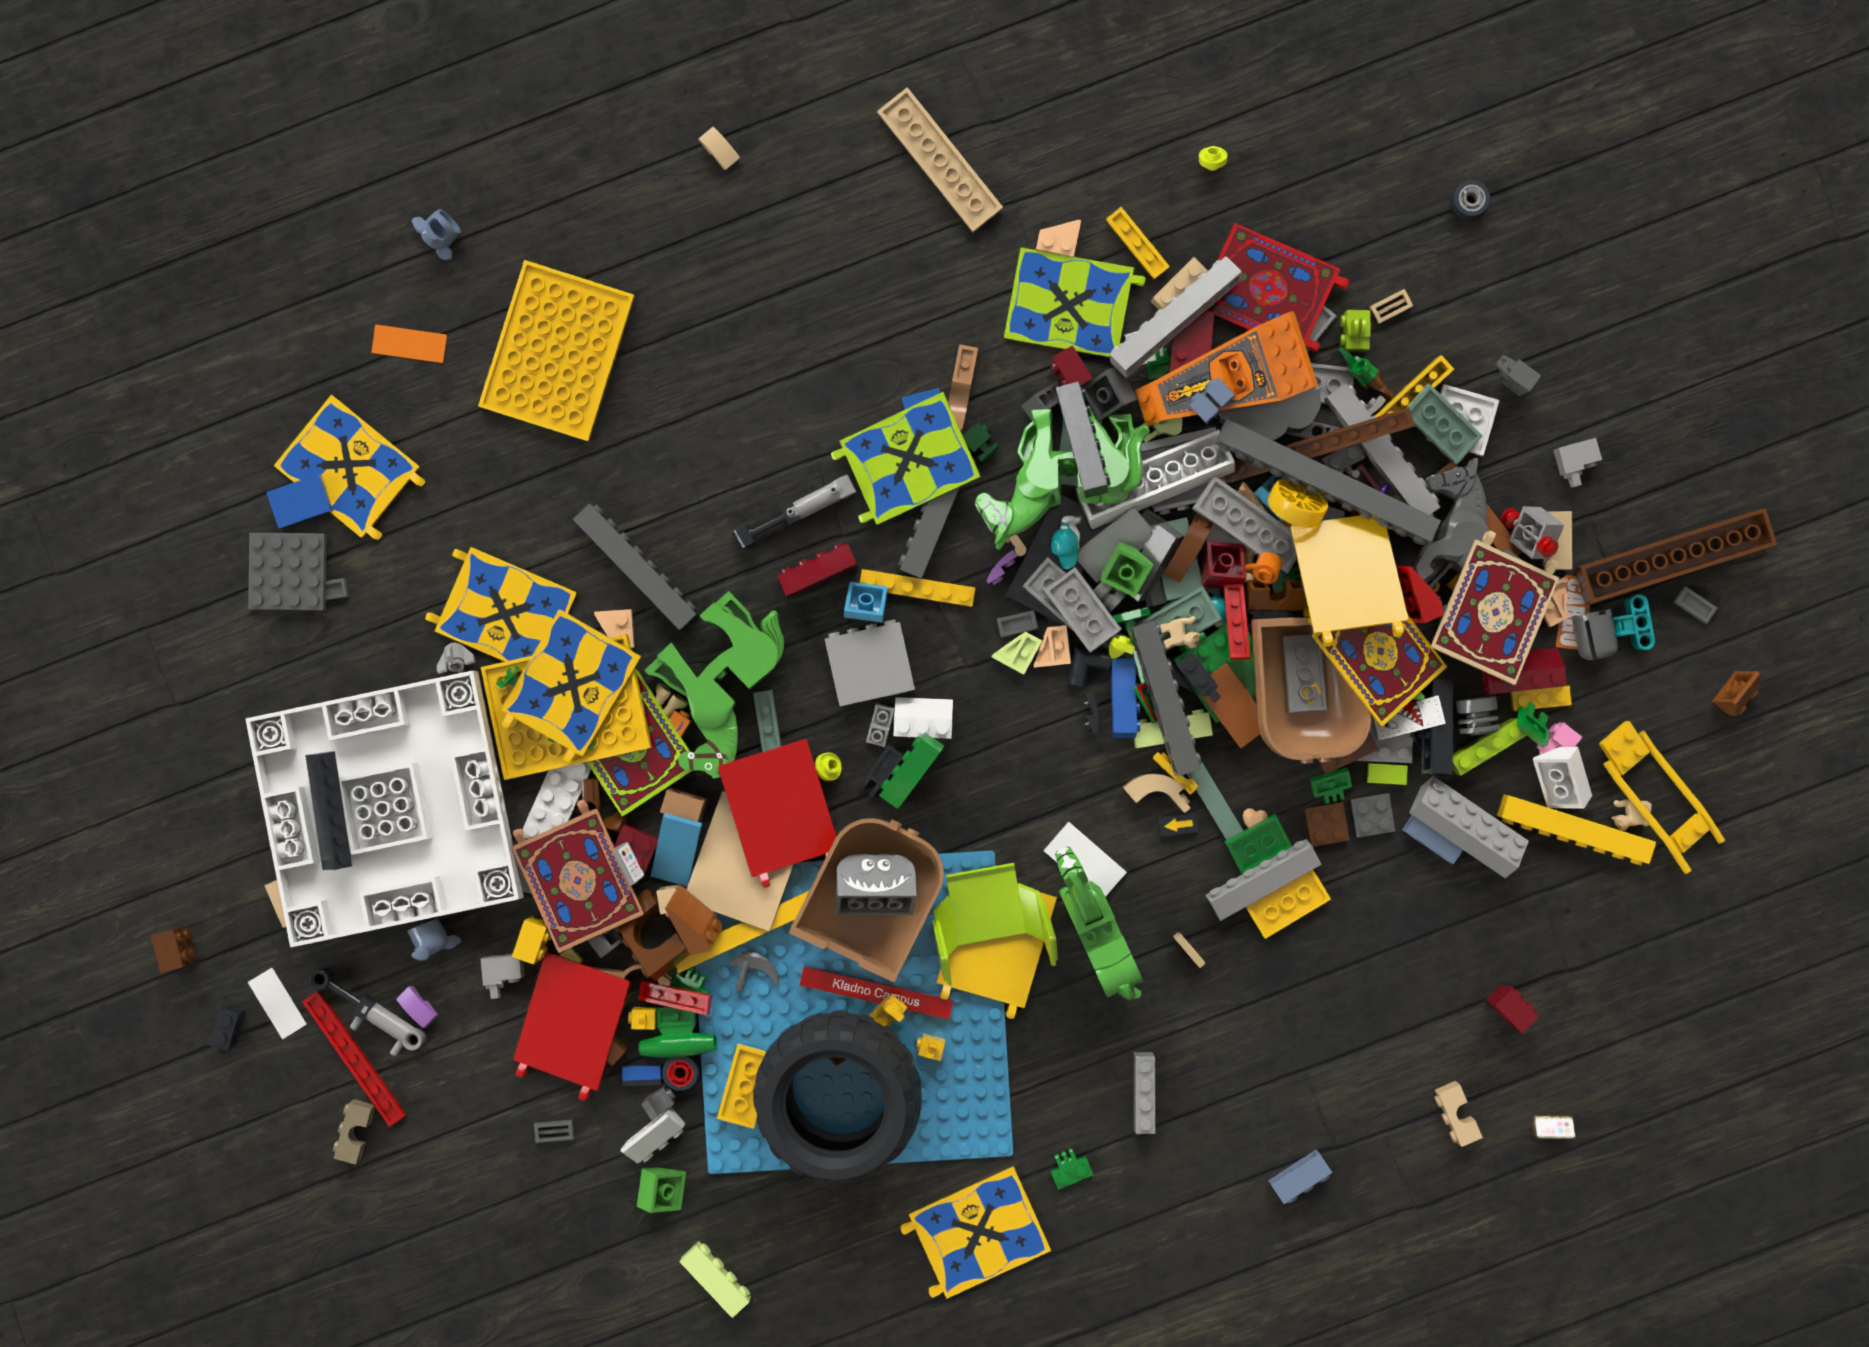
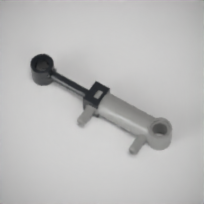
(799, 509)
(369, 1009)

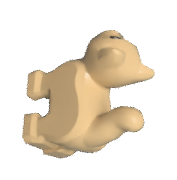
(1177, 631)
(1633, 816)

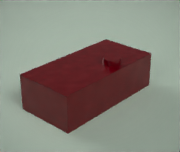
(1192, 341)

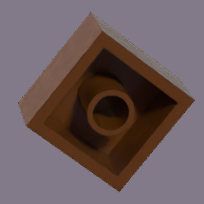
(174, 948)

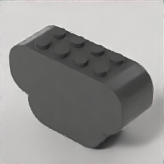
(1276, 417)

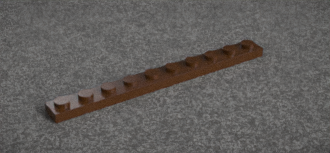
(1335, 440)

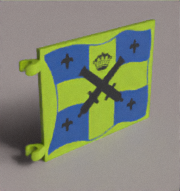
(1069, 302)
(908, 459)

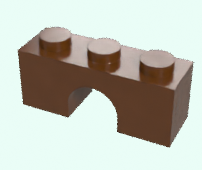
(1289, 598)

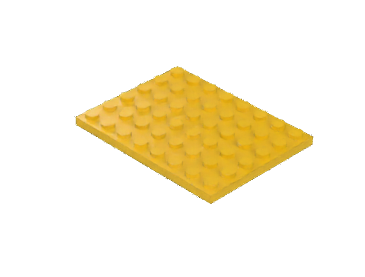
(556, 350)
(529, 752)

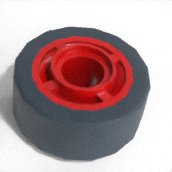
(678, 1082)

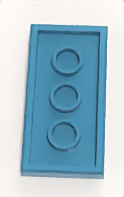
(676, 849)

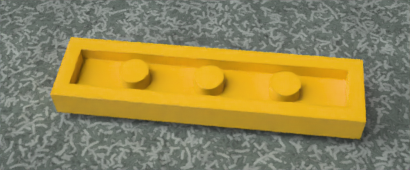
(1137, 243)

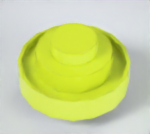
(1213, 157)
(828, 766)

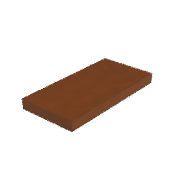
(1235, 707)

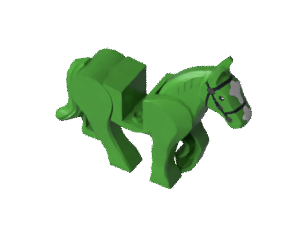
(1040, 476)
(1097, 929)

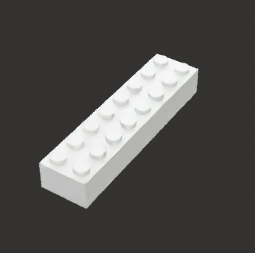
(1166, 477)

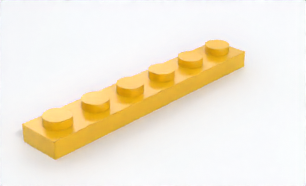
(920, 588)

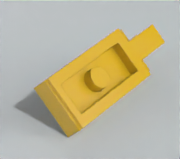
(1163, 760)

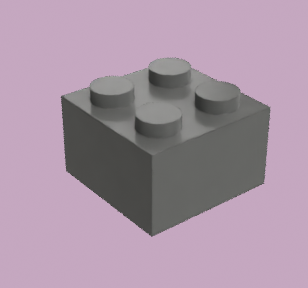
(1109, 393)

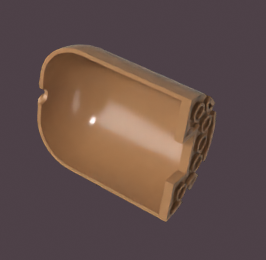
(1303, 734)
(873, 941)

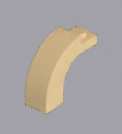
(1148, 783)

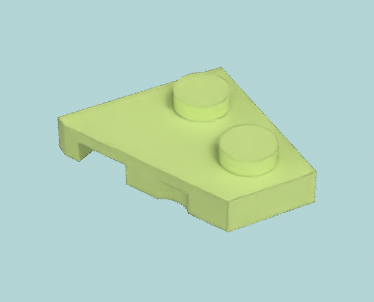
(1018, 652)

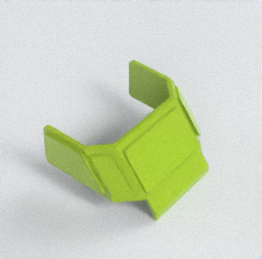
(987, 907)

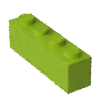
(1486, 746)

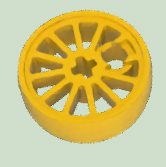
(1296, 504)

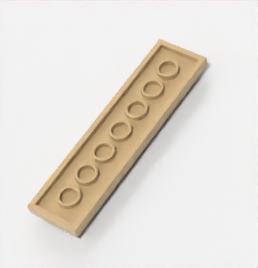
(940, 159)

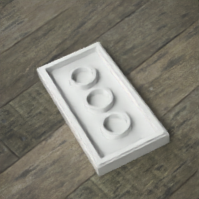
(1096, 864)

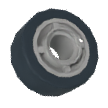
(1462, 206)

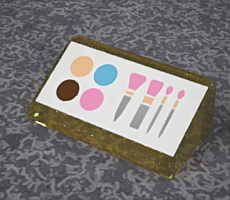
(1553, 1127)

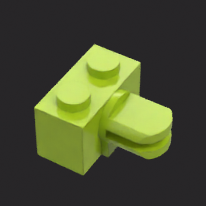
(1356, 330)

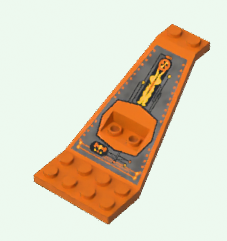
(1268, 361)

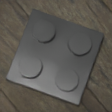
(1372, 815)

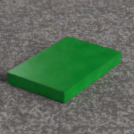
(1258, 843)

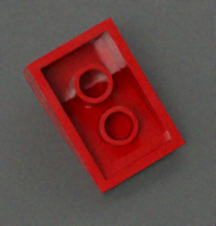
(1420, 600)

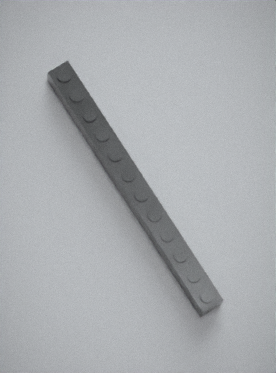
(1327, 482)

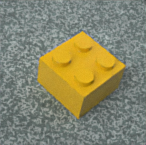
(532, 940)

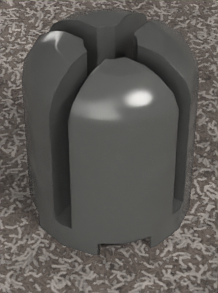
(1595, 634)

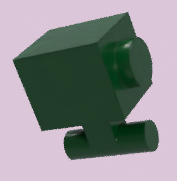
(977, 438)

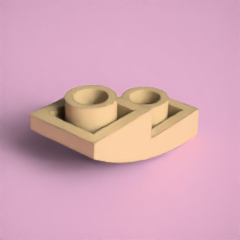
(719, 148)

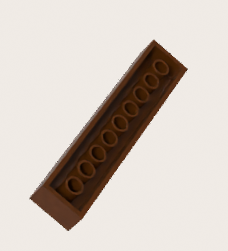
(1675, 556)

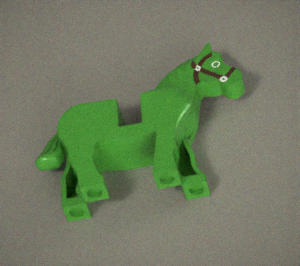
(750, 659)

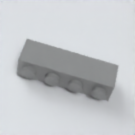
(1144, 1093)

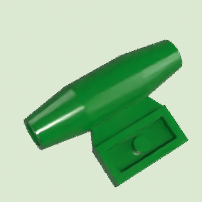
(677, 1036)

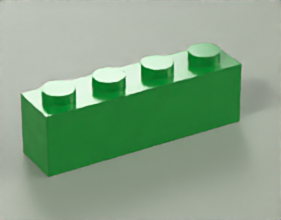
(911, 771)

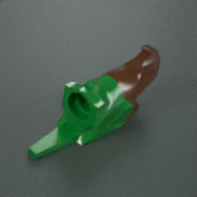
(1366, 374)

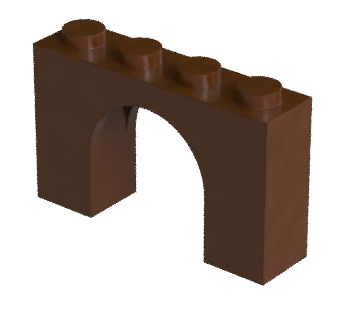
(658, 960)

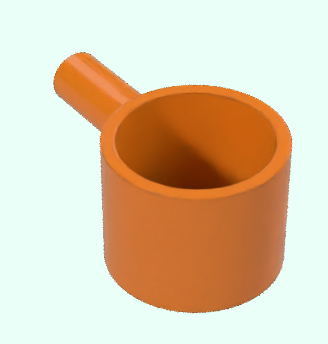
(1266, 568)

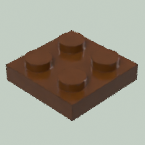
(1326, 824)

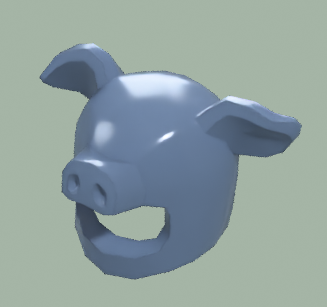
(438, 232)
(430, 939)

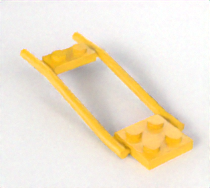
(1624, 750)

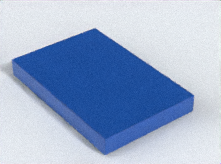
(299, 501)

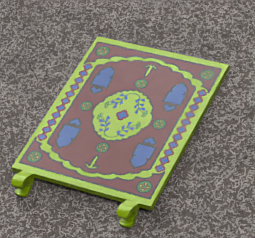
(642, 774)

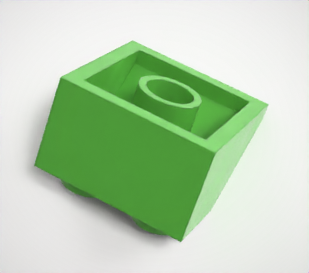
(1126, 569)
(661, 1189)

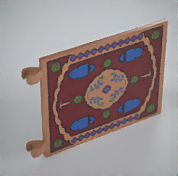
(576, 879)

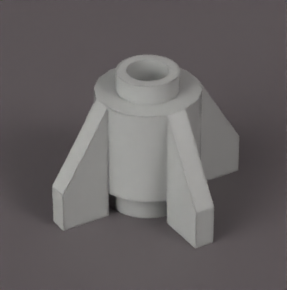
(454, 658)

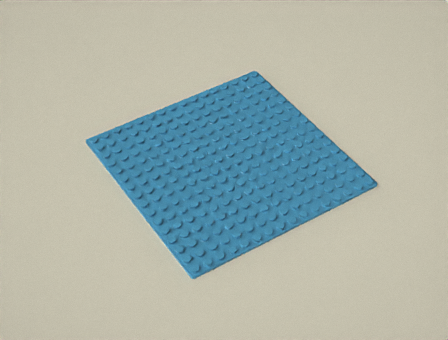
(962, 1094)

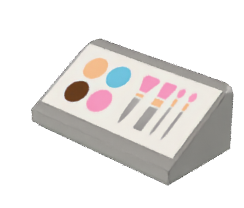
(628, 863)

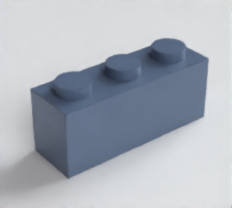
(1432, 839)
(1300, 1177)

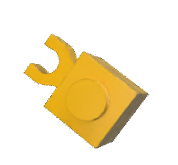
(643, 1018)
(930, 1046)

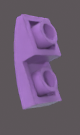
(997, 572)
(419, 1010)

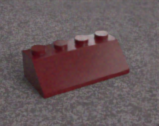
(817, 570)
(1540, 671)

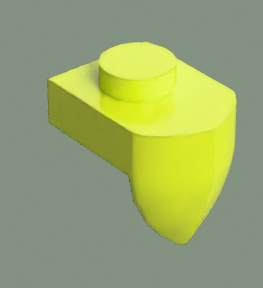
(1119, 645)

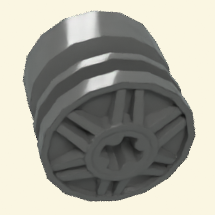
(1477, 715)

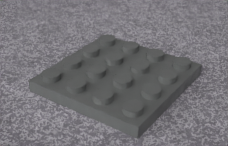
(287, 571)

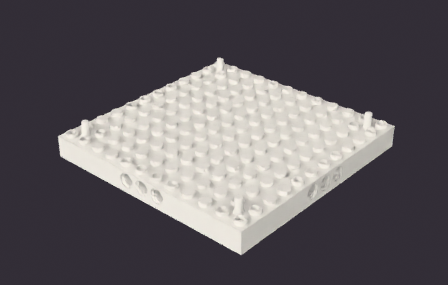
(416, 805)

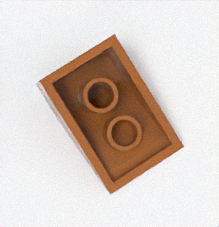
(1737, 692)
(693, 921)

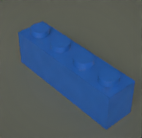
(1124, 699)

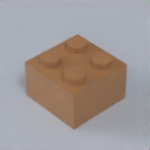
(684, 805)

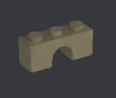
(348, 1147)

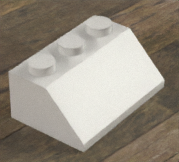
(923, 715)
(1563, 778)
(653, 1136)

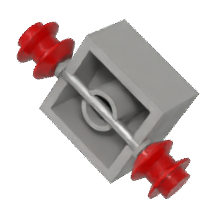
(1534, 531)

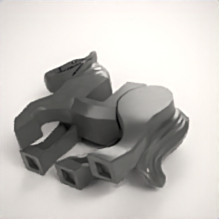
(1460, 528)

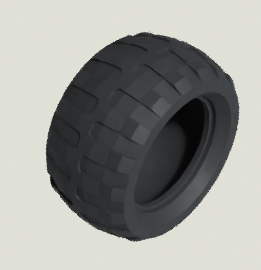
(826, 1153)

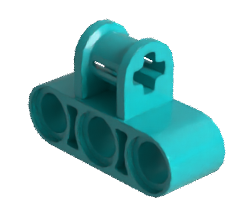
(1628, 623)

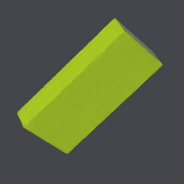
(1387, 774)

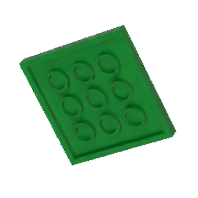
(1214, 653)

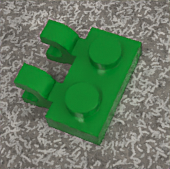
(1533, 727)

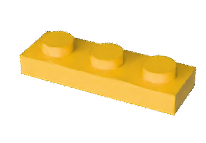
(1541, 697)

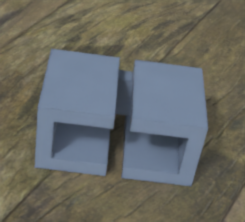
(1218, 392)

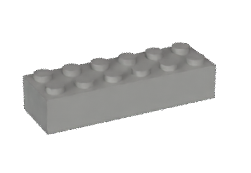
(1469, 827)

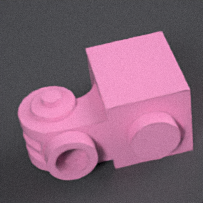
(1560, 736)

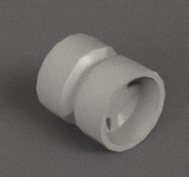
(1109, 595)

